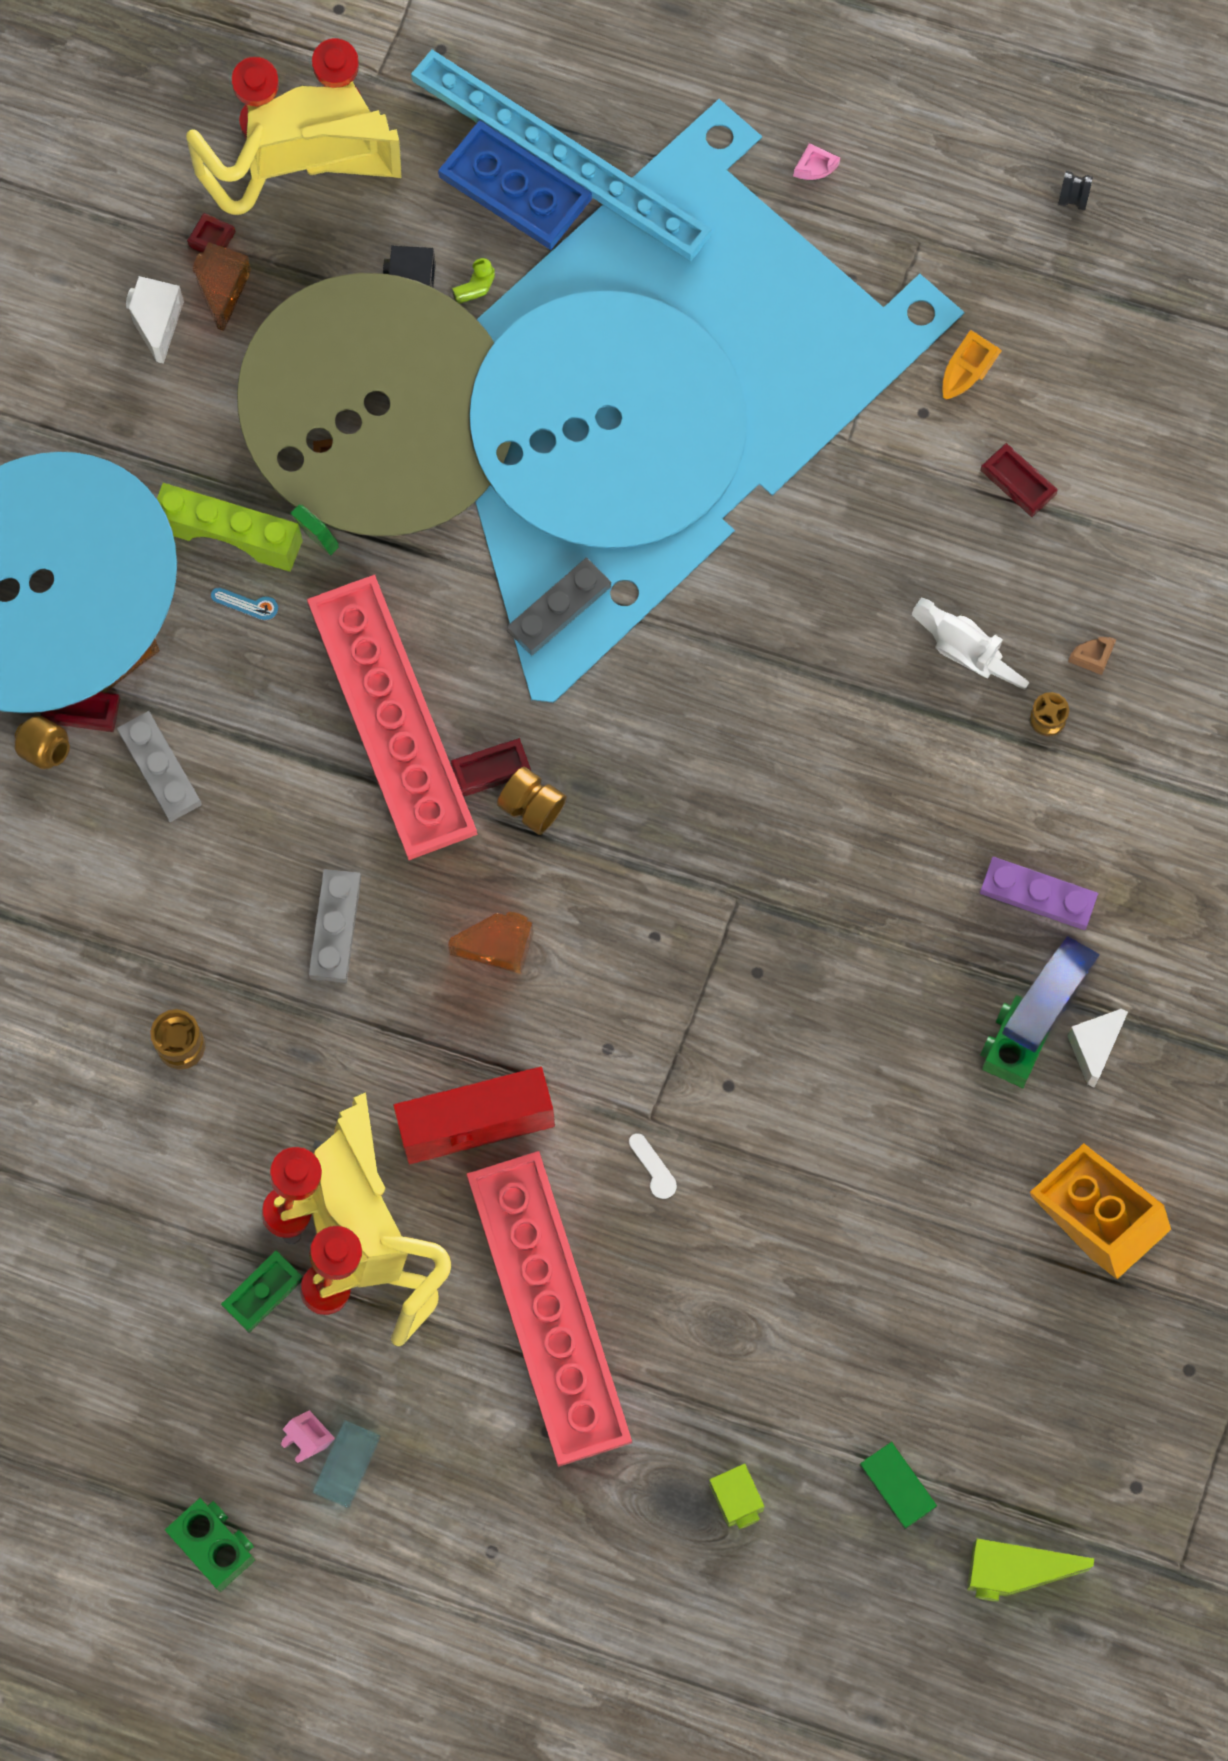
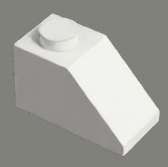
(155, 313)

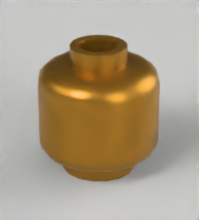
(41, 742)

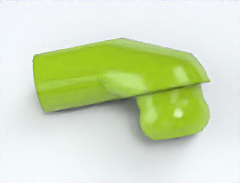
(479, 282)

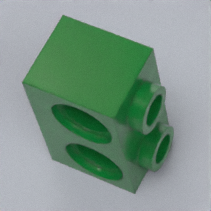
(1017, 1072)
(204, 1550)

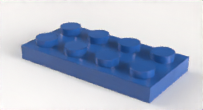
(515, 185)

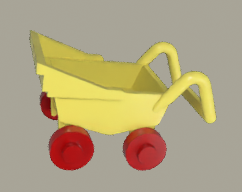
(301, 129)
(353, 1227)

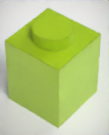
(737, 1497)

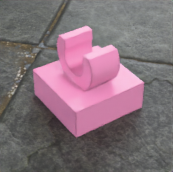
(307, 1434)

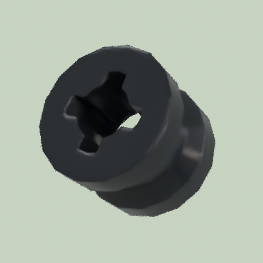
(1075, 190)

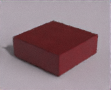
(210, 230)

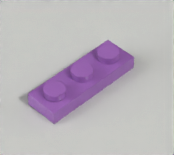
(1039, 893)

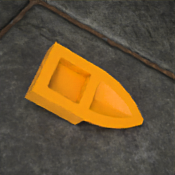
(968, 364)

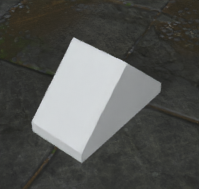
(1094, 1041)

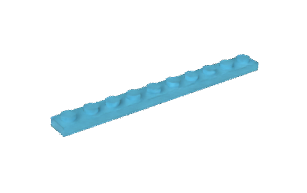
(576, 162)

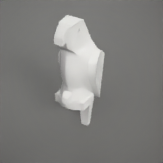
(966, 643)

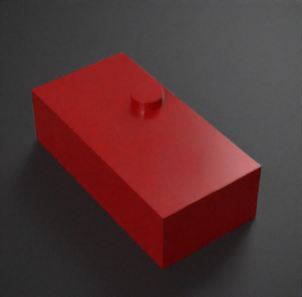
(475, 1115)

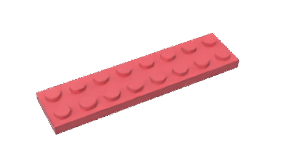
(392, 717)
(549, 1309)

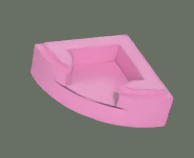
(815, 164)

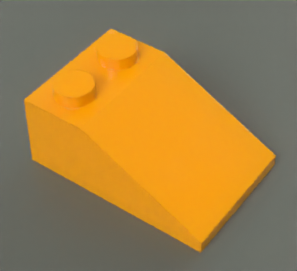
(1102, 1210)

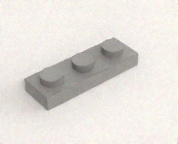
(159, 766)
(335, 926)

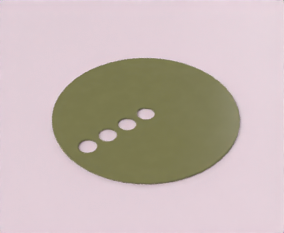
(324, 357)

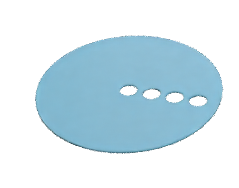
(622, 484)
(110, 572)

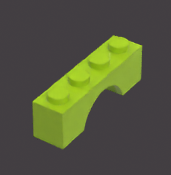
(260, 535)

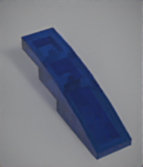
(1050, 994)

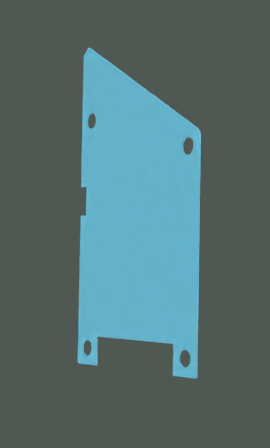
(783, 313)

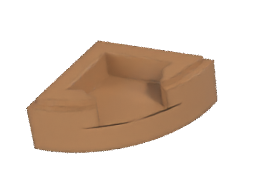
(1093, 654)

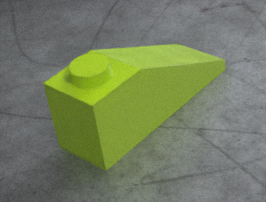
(1011, 1568)

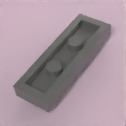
(559, 606)

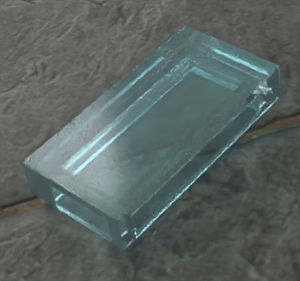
(346, 1464)

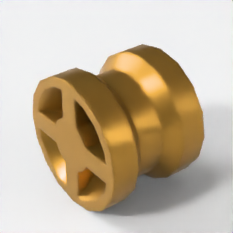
(1052, 706)

